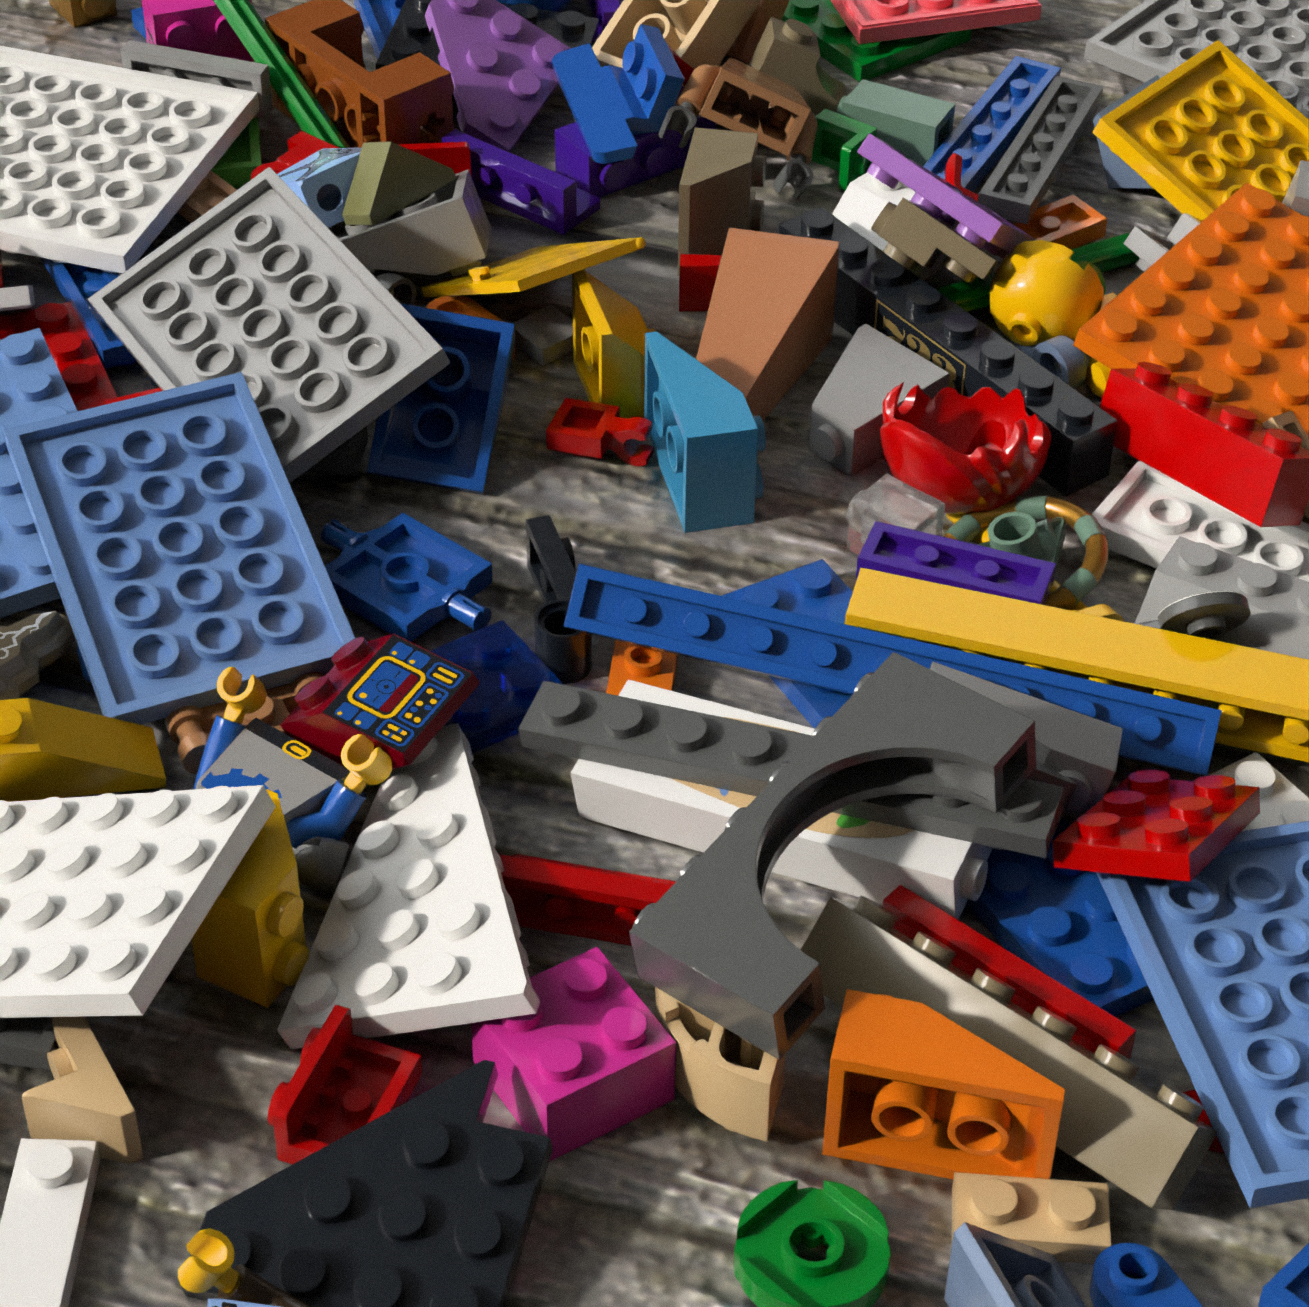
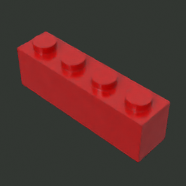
(1208, 445)

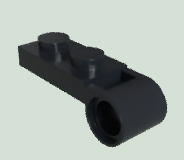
(553, 572)

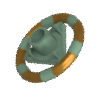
(1015, 531)

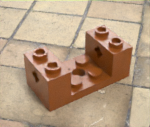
(391, 104)

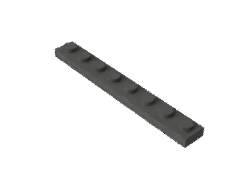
(745, 755)

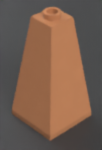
(769, 312)

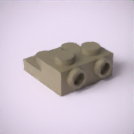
(921, 239)

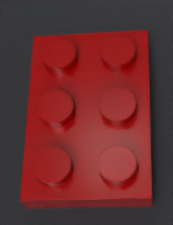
(1158, 826)

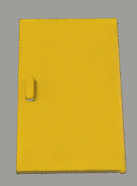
(532, 268)

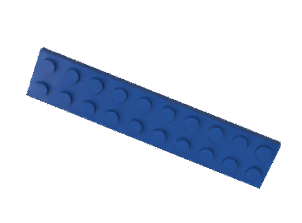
(1035, 911)

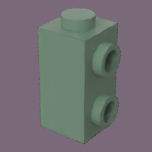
(902, 118)

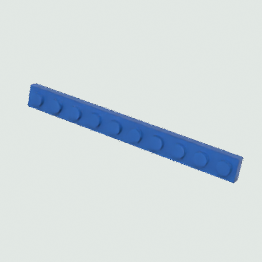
(839, 655)

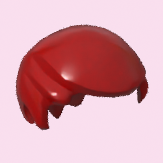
(964, 447)

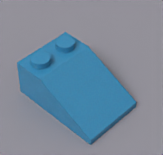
(701, 438)

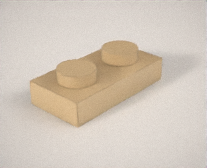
(1046, 1214)

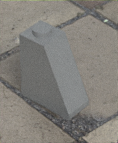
(850, 403)

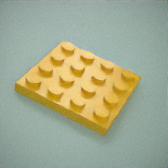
(1208, 133)

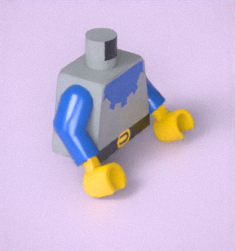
(312, 789)

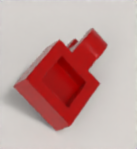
(594, 427)

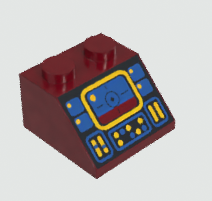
(383, 691)

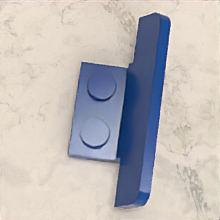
(618, 101)

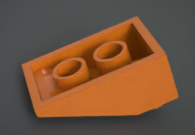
(933, 1096)

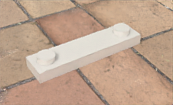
(45, 1221)

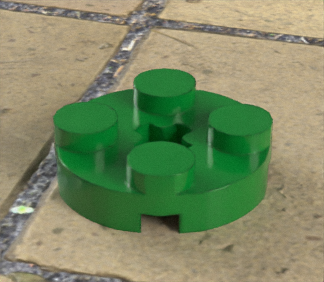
(833, 1216)

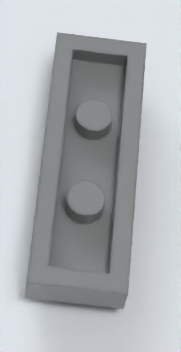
(201, 68)

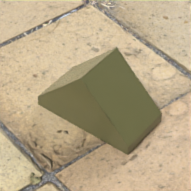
(390, 180)

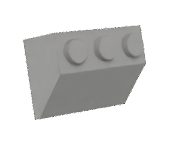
(1275, 599)

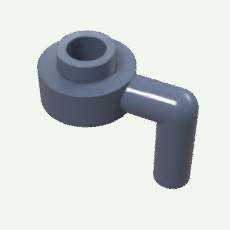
(1060, 358)

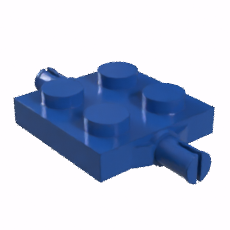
(407, 576)

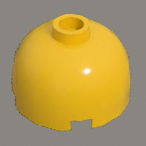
(1043, 293)

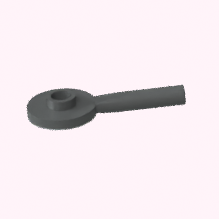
(1204, 614)

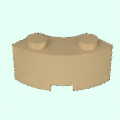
(722, 1071)

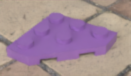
(496, 66)
(942, 200)

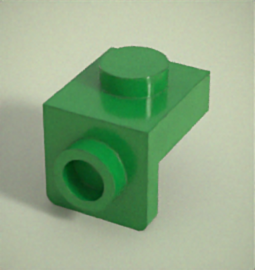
(838, 144)

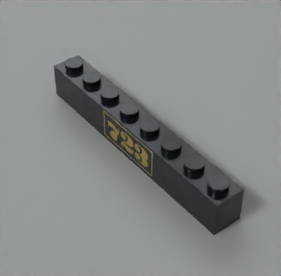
(916, 315)

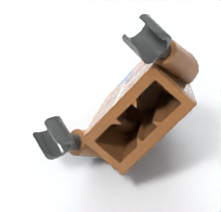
(752, 103)

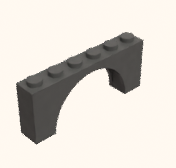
(894, 736)

